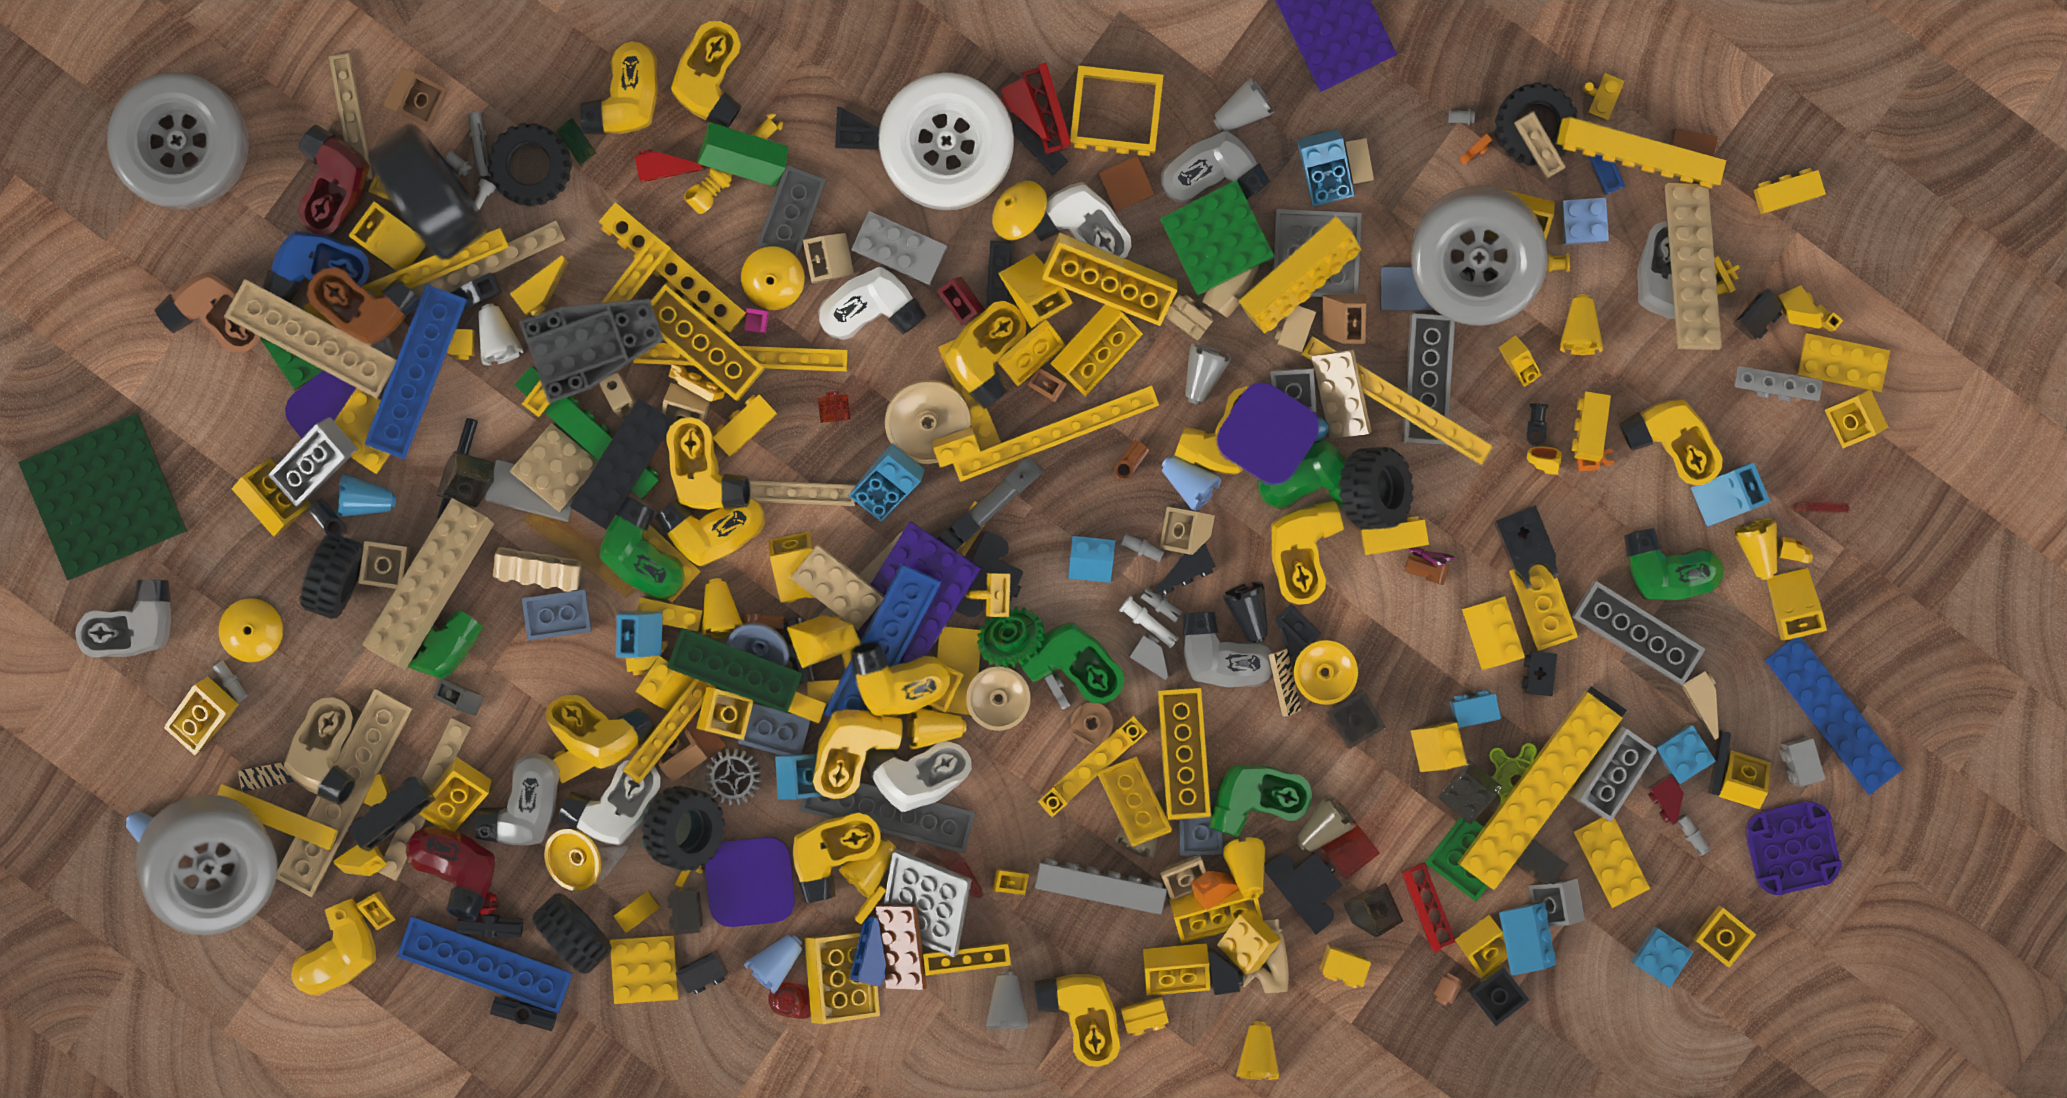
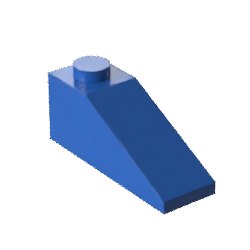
(869, 958)

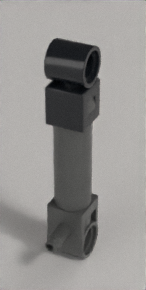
(992, 503)

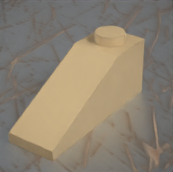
(1703, 698)

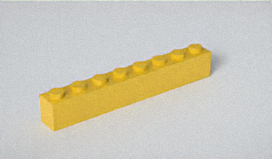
(1641, 152)

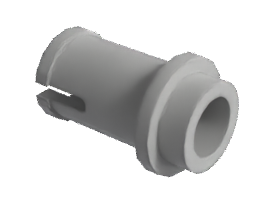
(1459, 116)
(458, 164)

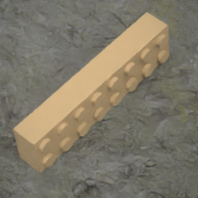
(428, 584)

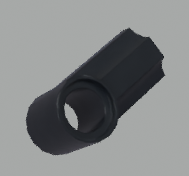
(326, 516)

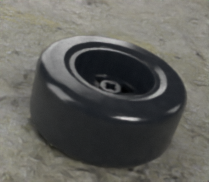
(427, 192)

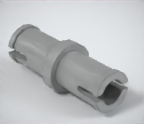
(1142, 547)
(1161, 604)
(230, 681)
(1693, 834)

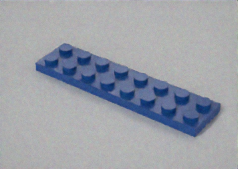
(415, 372)
(891, 627)
(1833, 714)
(484, 964)

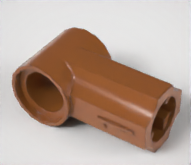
(1131, 459)
(1425, 568)
(774, 622)

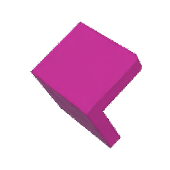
(756, 320)

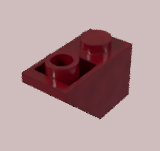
(1668, 797)

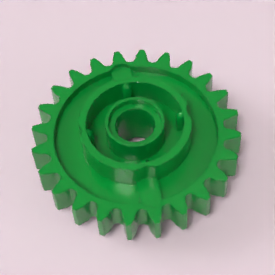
(1011, 638)

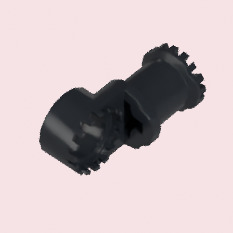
(1537, 422)

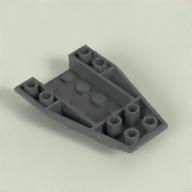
(588, 343)

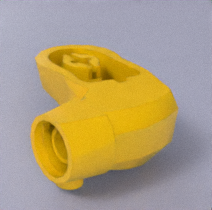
(1202, 449)
(1297, 553)
(845, 746)
(339, 958)

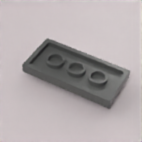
(792, 210)

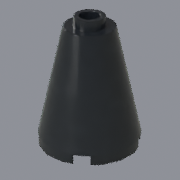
(1249, 609)

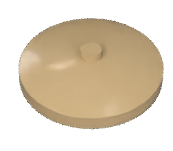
(923, 414)

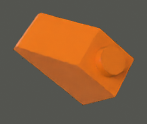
(1213, 888)

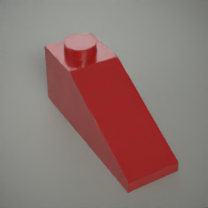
(1022, 101)
(657, 166)

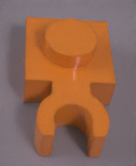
(1481, 147)
(1586, 465)

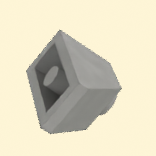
(1150, 655)

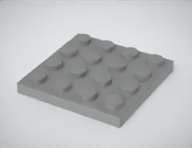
(1297, 226)
(939, 899)

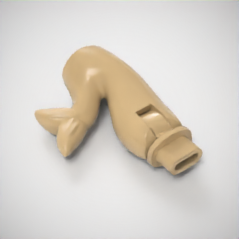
(1278, 978)

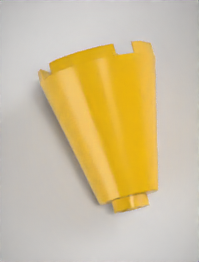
(1582, 328)
(1759, 546)
(719, 610)
(933, 727)
(1247, 865)
(868, 873)
(1258, 1054)

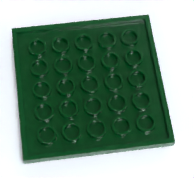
(102, 496)

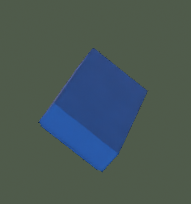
(1607, 174)

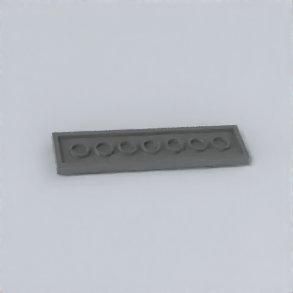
(929, 824)

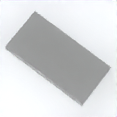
(513, 493)

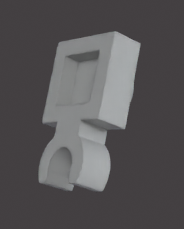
(1055, 685)

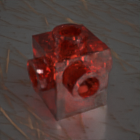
(833, 407)

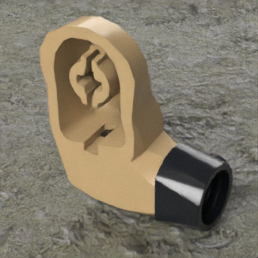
(318, 748)

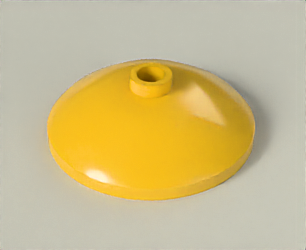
(1019, 210)
(775, 263)
(265, 627)
(1341, 675)
(566, 864)

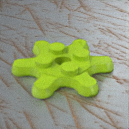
(1508, 767)

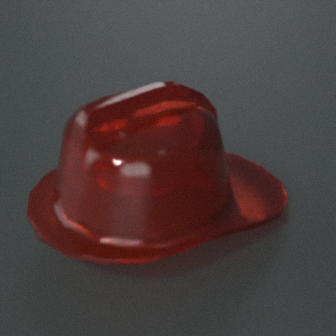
(791, 1001)

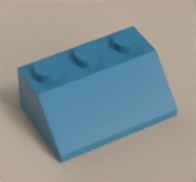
(1527, 938)

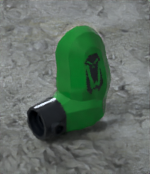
(637, 559)
(1673, 575)

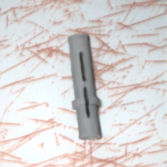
(479, 143)

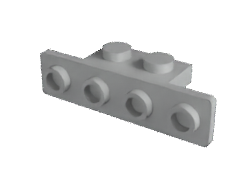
(1778, 384)

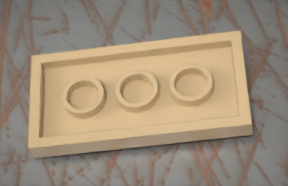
(1341, 394)
(837, 586)

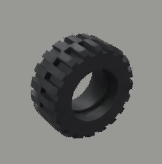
(1513, 105)
(529, 135)
(1376, 488)
(331, 576)
(661, 826)
(571, 933)

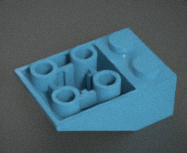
(1325, 167)
(887, 482)
(1730, 494)

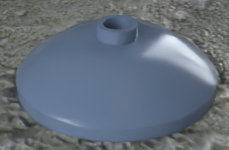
(750, 635)

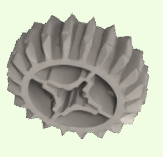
(735, 788)

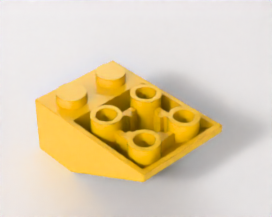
(387, 237)
(1032, 294)
(1796, 604)

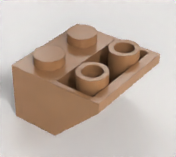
(1345, 318)

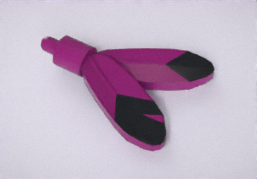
(1434, 557)

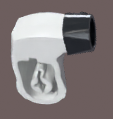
(922, 778)
(618, 810)

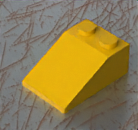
(538, 290)
(201, 715)
(456, 795)

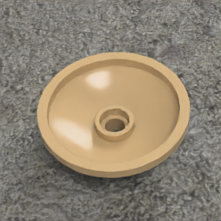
(996, 714)

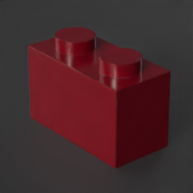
(961, 300)

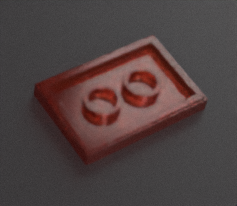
(1821, 507)

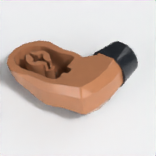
(207, 299)

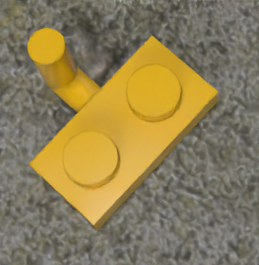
(1604, 96)
(997, 595)

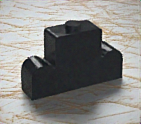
(988, 558)
(1305, 887)

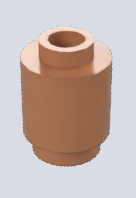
(1447, 989)

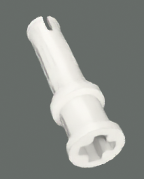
(1141, 616)

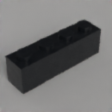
(391, 813)

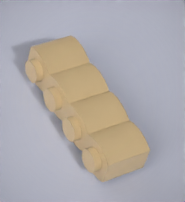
(537, 568)

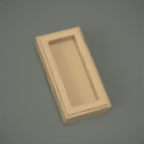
(1359, 161)

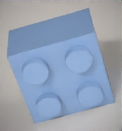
(1584, 221)

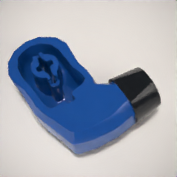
(306, 255)

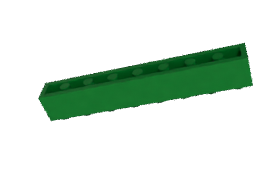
(584, 429)

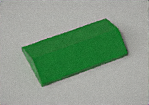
(743, 154)

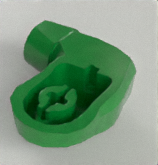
(1318, 469)
(447, 647)
(1081, 661)
(1258, 790)

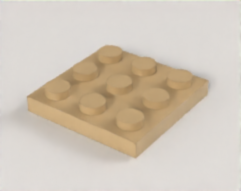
(554, 467)

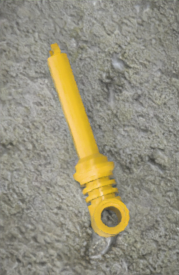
(700, 196)

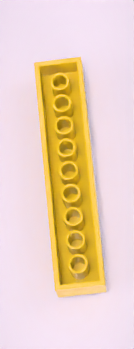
(1539, 790)

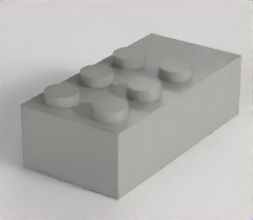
(899, 248)
(313, 461)
(1613, 773)

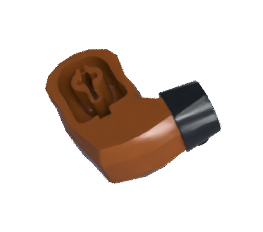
(355, 309)

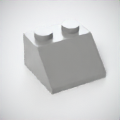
(1560, 901)

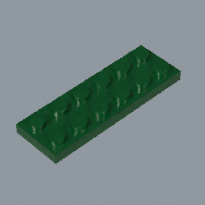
(734, 670)

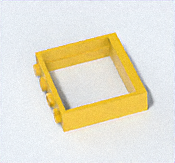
(1116, 75)

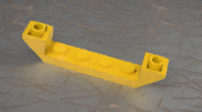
(1088, 768)

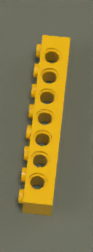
(733, 315)

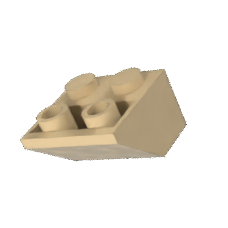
(828, 257)

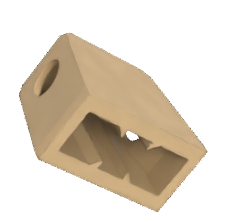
(619, 398)

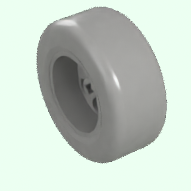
(138, 119)
(1479, 300)
(203, 908)

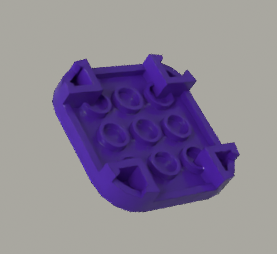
(317, 401)
(1267, 434)
(1793, 847)
(750, 882)

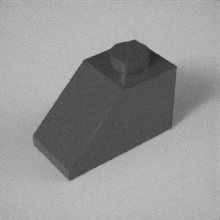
(458, 697)

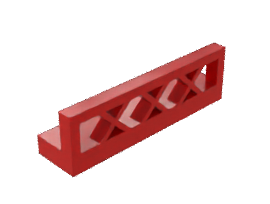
(1055, 110)
(1421, 911)

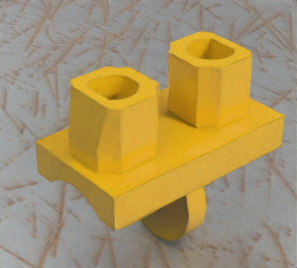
(1725, 284)

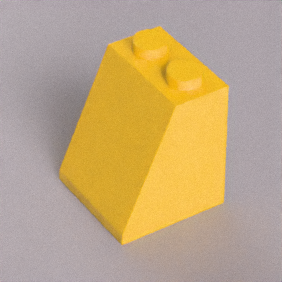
(786, 556)
(821, 639)
(1438, 747)

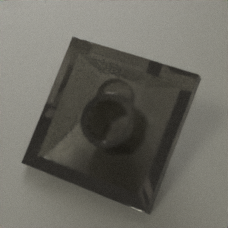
(1374, 911)

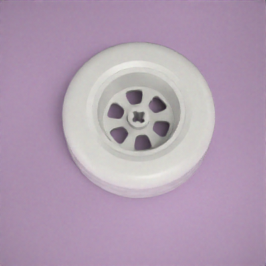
(957, 98)

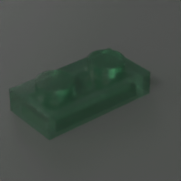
(576, 142)

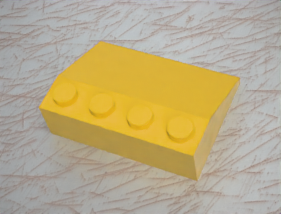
(831, 991)

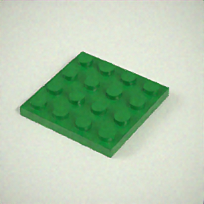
(1217, 238)

